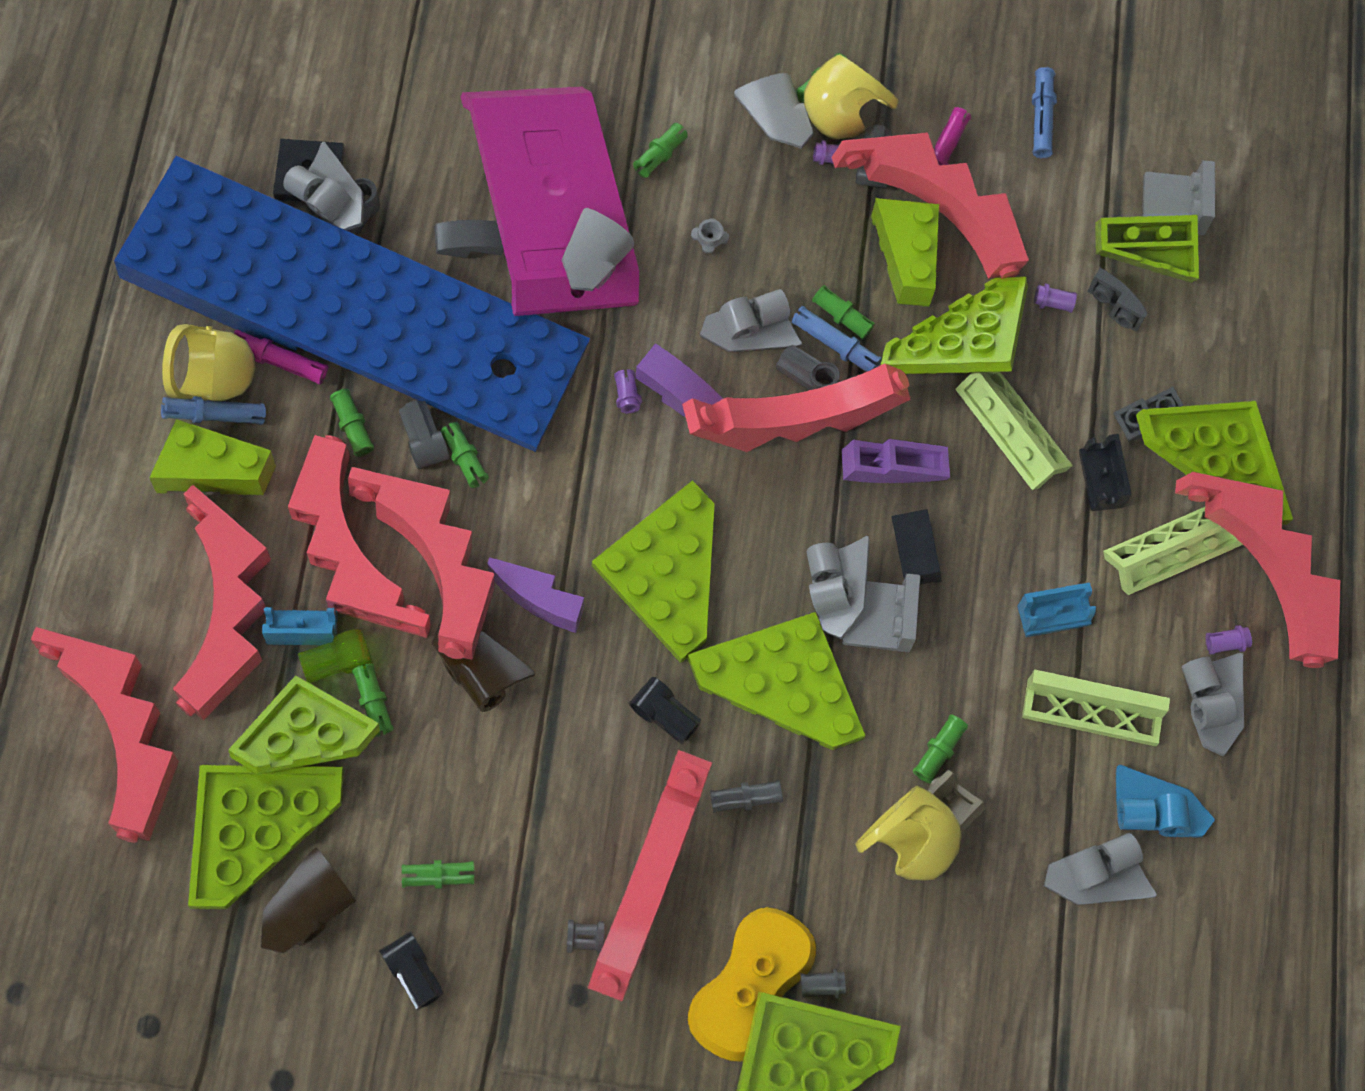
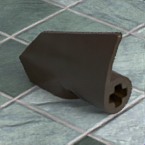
(487, 673)
(304, 905)

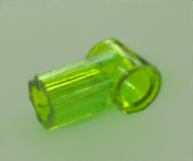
(341, 655)

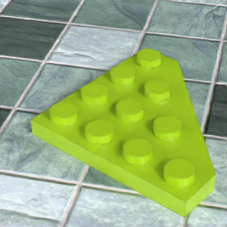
(971, 337)
(1216, 442)
(666, 569)
(785, 678)
(252, 823)
(812, 1047)

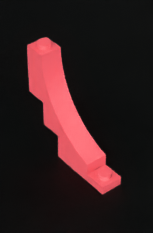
(913, 167)
(754, 421)
(420, 516)
(1255, 519)
(357, 585)
(225, 654)
(142, 770)
(650, 876)

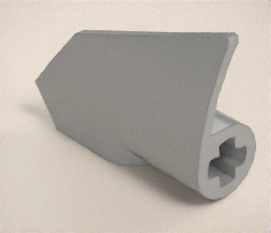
(777, 109)
(328, 190)
(595, 250)
(752, 324)
(839, 584)
(1217, 700)
(1101, 873)

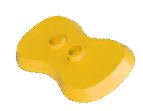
(765, 957)

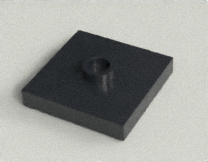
(298, 153)

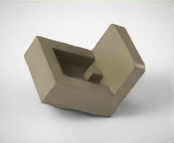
(960, 801)

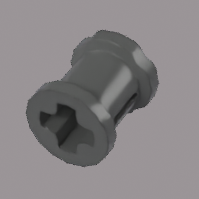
(596, 930)

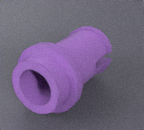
(824, 152)
(1055, 298)
(628, 399)
(1228, 640)

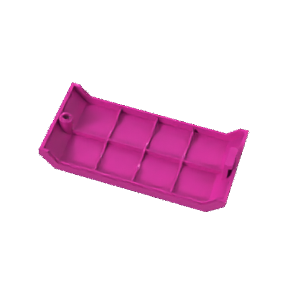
(542, 169)

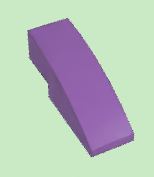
(673, 380)
(894, 462)
(537, 594)

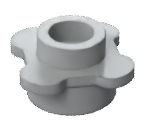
(713, 227)

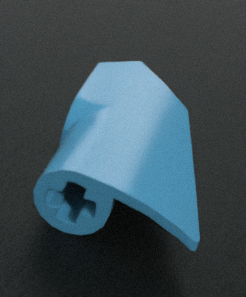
(1158, 806)

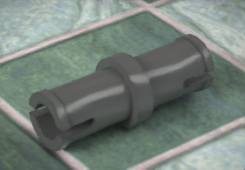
(746, 796)

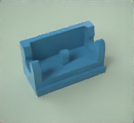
(1056, 609)
(299, 626)

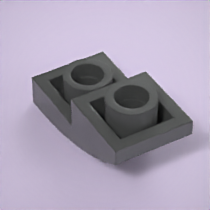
(463, 236)
(1127, 308)
(1127, 416)

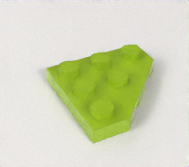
(302, 730)

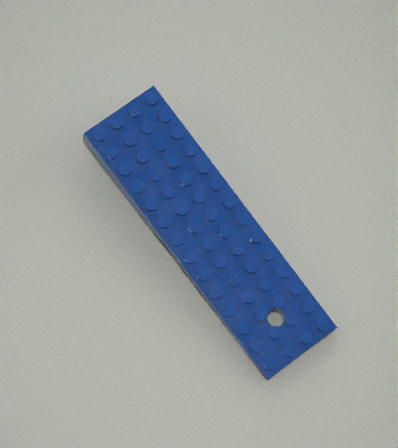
(348, 302)

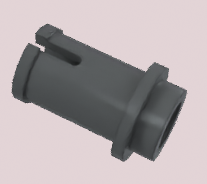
(823, 984)

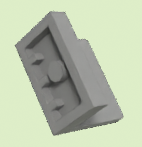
(1182, 195)
(888, 616)

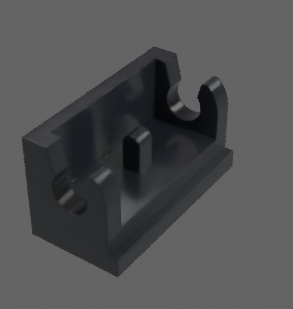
(1105, 474)
(917, 546)

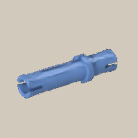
(1043, 100)
(847, 347)
(199, 409)

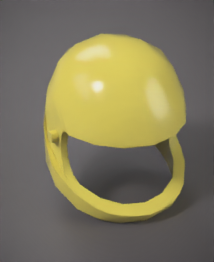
(838, 94)
(218, 364)
(921, 834)

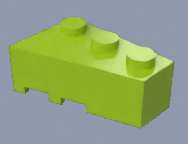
(1152, 243)
(910, 247)
(211, 463)

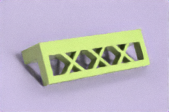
(1013, 427)
(1175, 553)
(1095, 695)

